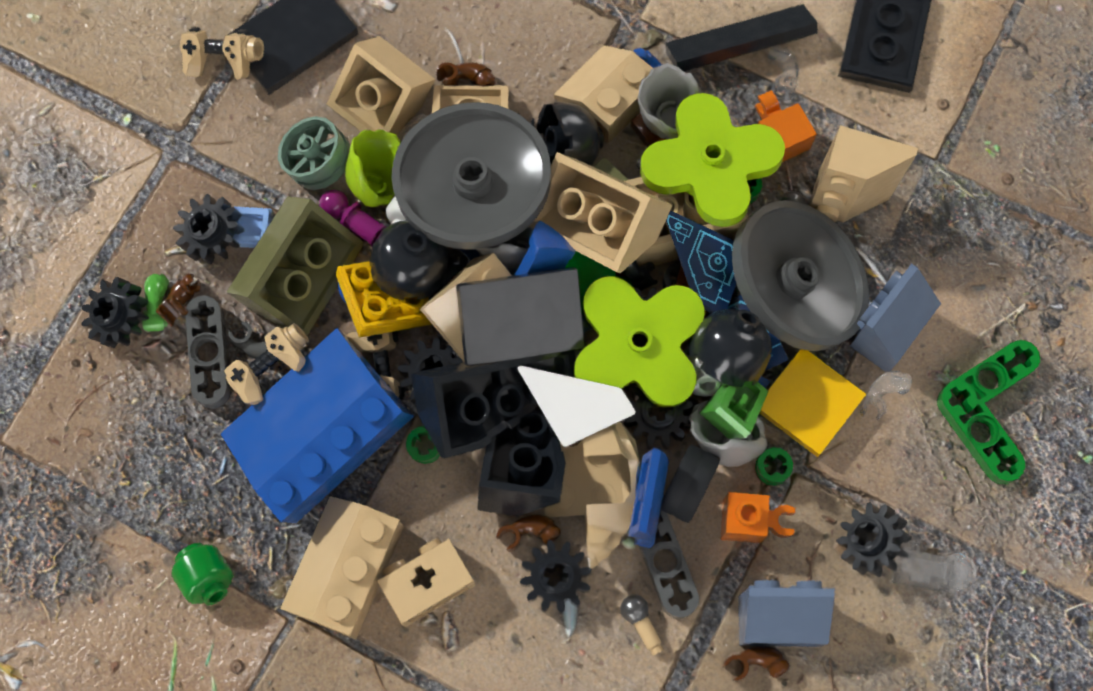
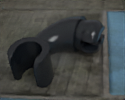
(640, 275)

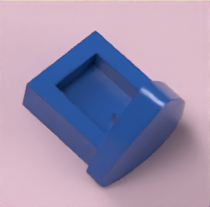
(546, 251)

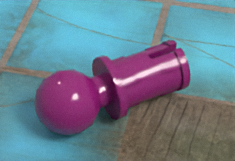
(352, 216)

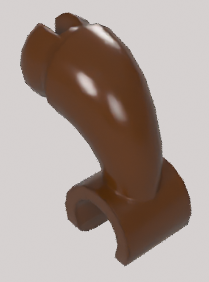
(475, 72)
(178, 295)
(533, 524)
(763, 656)

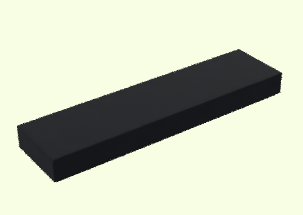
(741, 38)

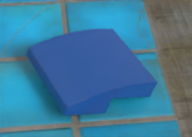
(648, 498)

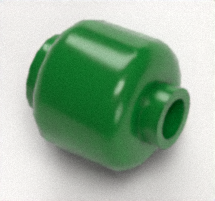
(202, 574)

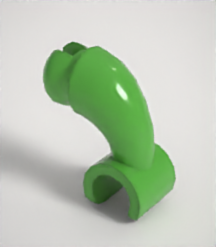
(154, 291)

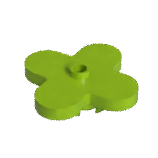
(712, 159)
(665, 321)

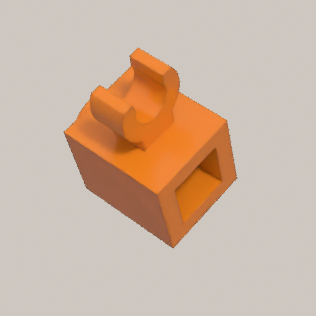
(789, 123)
(748, 518)

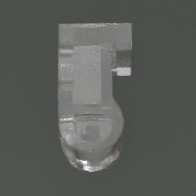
(933, 570)

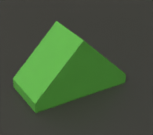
(735, 409)

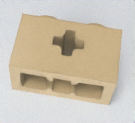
(414, 602)

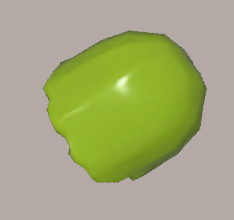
(370, 166)

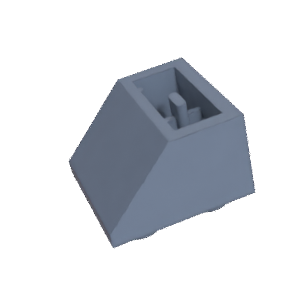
(895, 318)
(785, 615)

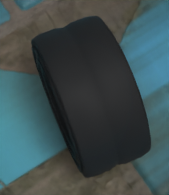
(689, 483)

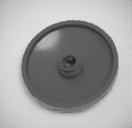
(471, 175)
(800, 275)

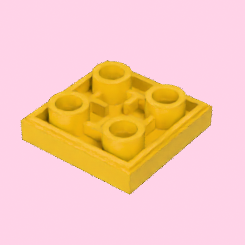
(373, 309)
(810, 401)

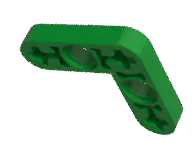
(976, 397)

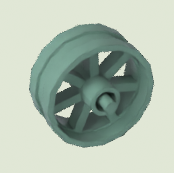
(300, 144)

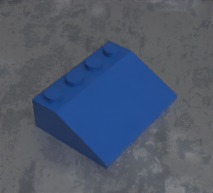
(315, 428)

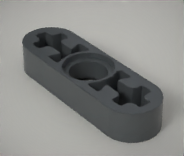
(194, 325)
(684, 586)

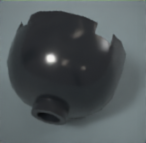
(570, 131)
(407, 262)
(732, 346)

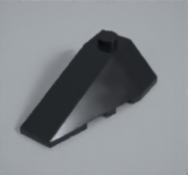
(475, 403)
(522, 468)

